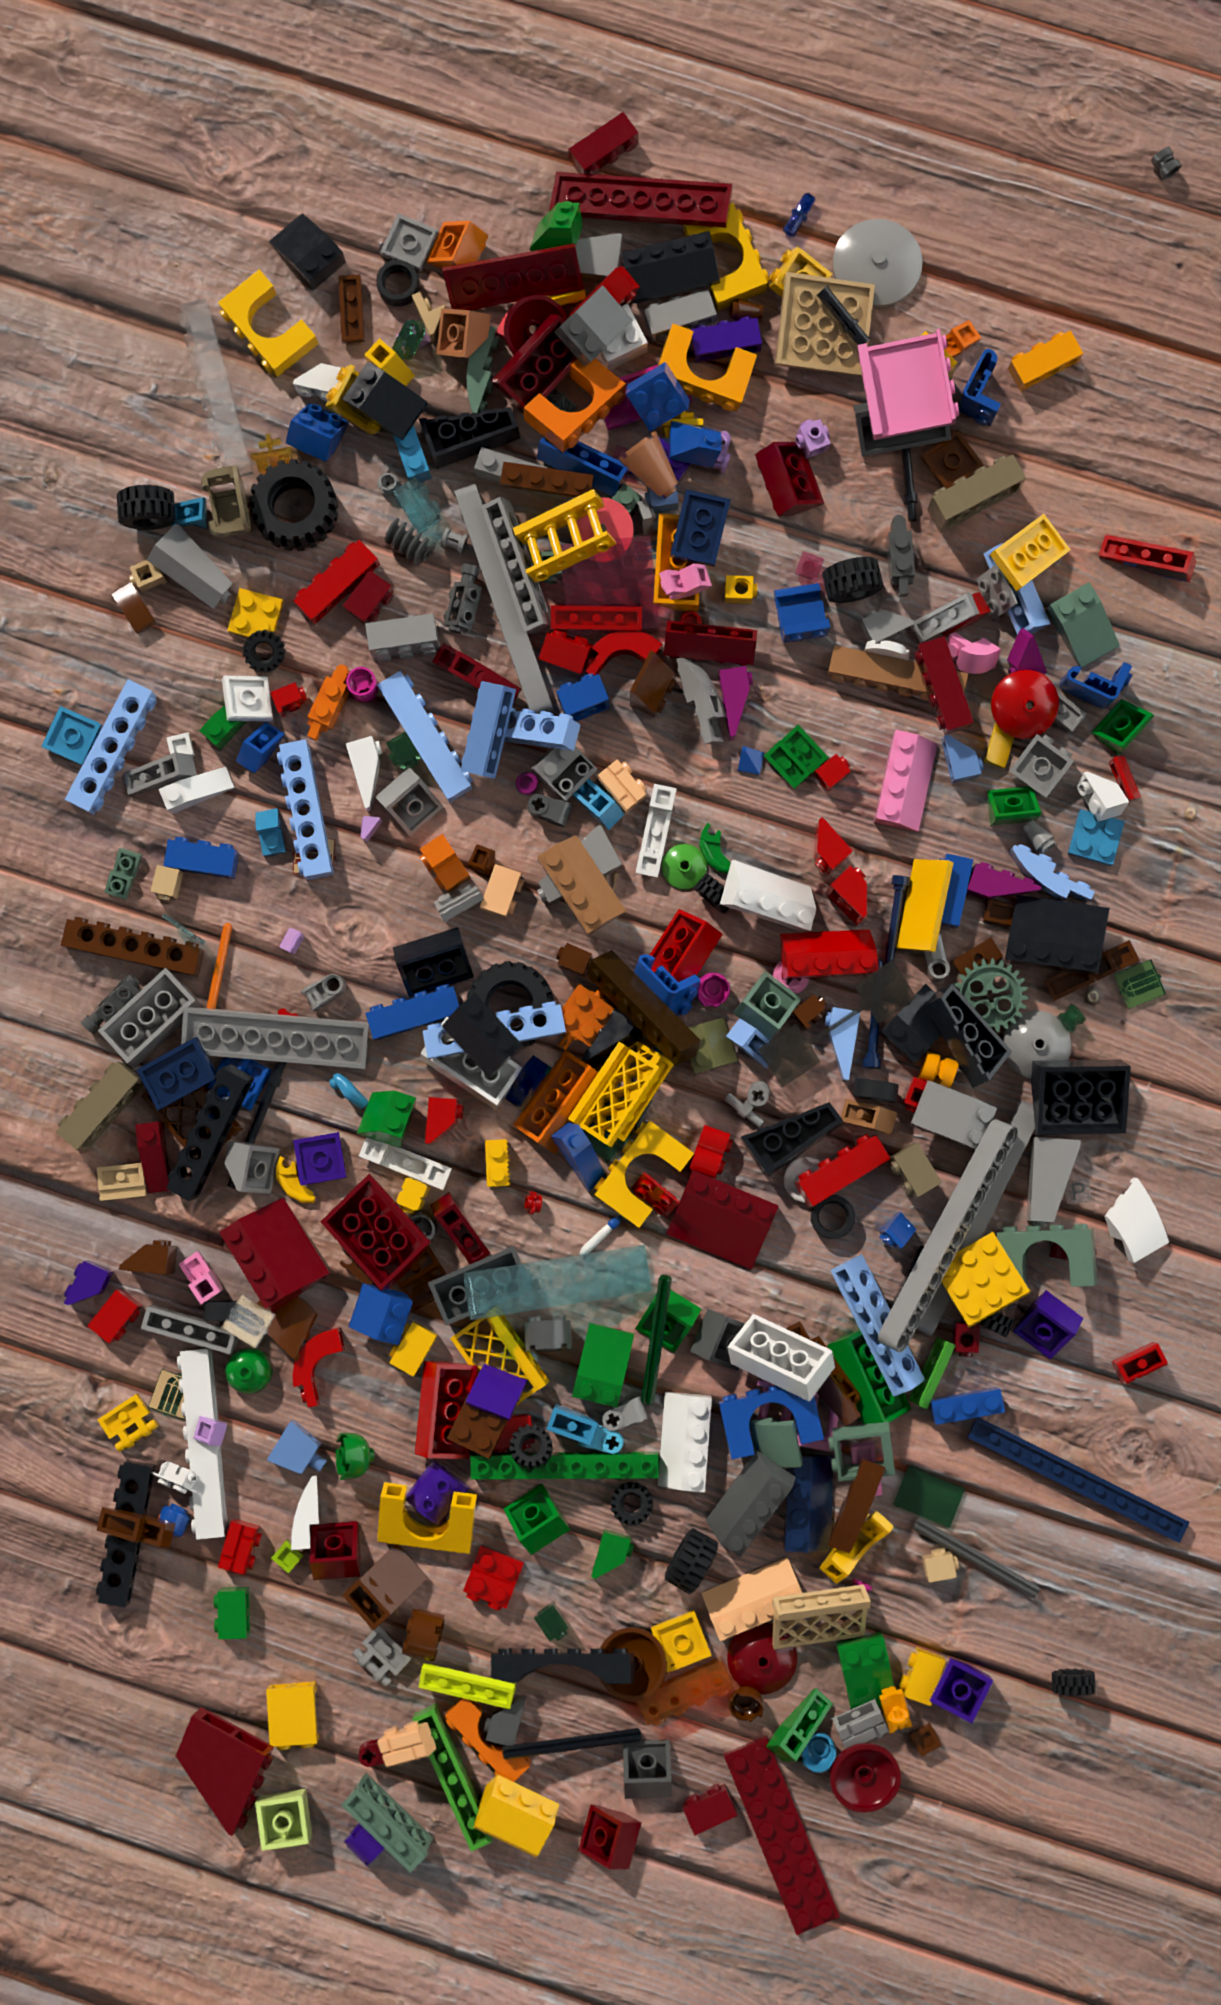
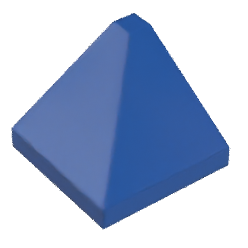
(750, 760)

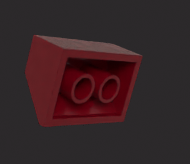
(788, 478)

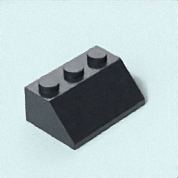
(433, 962)
(482, 1035)

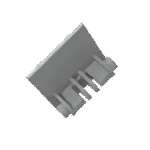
(996, 592)

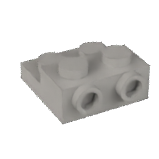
(1042, 764)

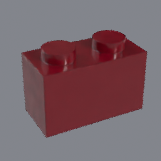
(369, 598)
(709, 1808)

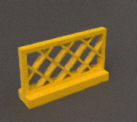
(658, 1060)
(604, 1087)
(512, 1343)

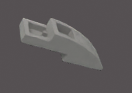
(701, 691)

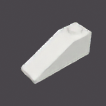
(366, 764)
(195, 789)

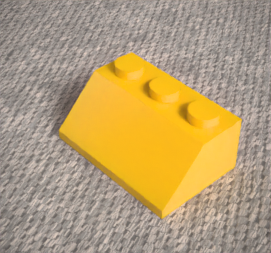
(516, 1815)

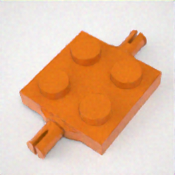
(584, 1016)

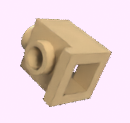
(145, 568)

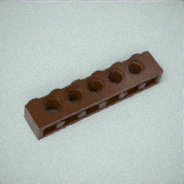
(74, 939)

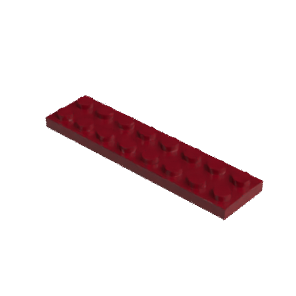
(645, 199)
(781, 1835)

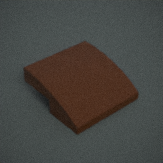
(416, 1279)

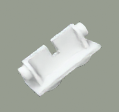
(178, 1476)

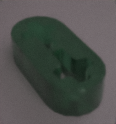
(408, 339)

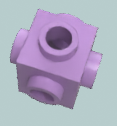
(812, 438)

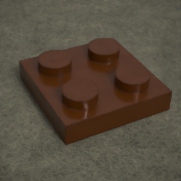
(951, 460)
(477, 1430)

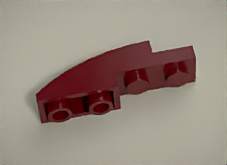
(469, 669)

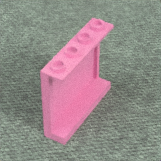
(908, 385)

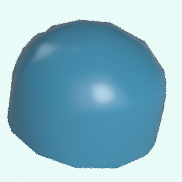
(819, 1753)

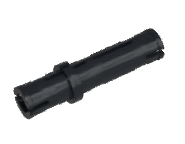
(843, 316)

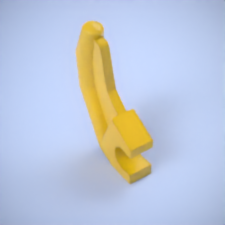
(290, 1182)

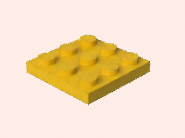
(983, 1280)

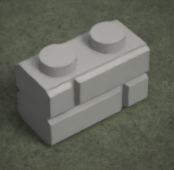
(860, 1724)

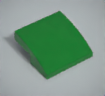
(796, 756)

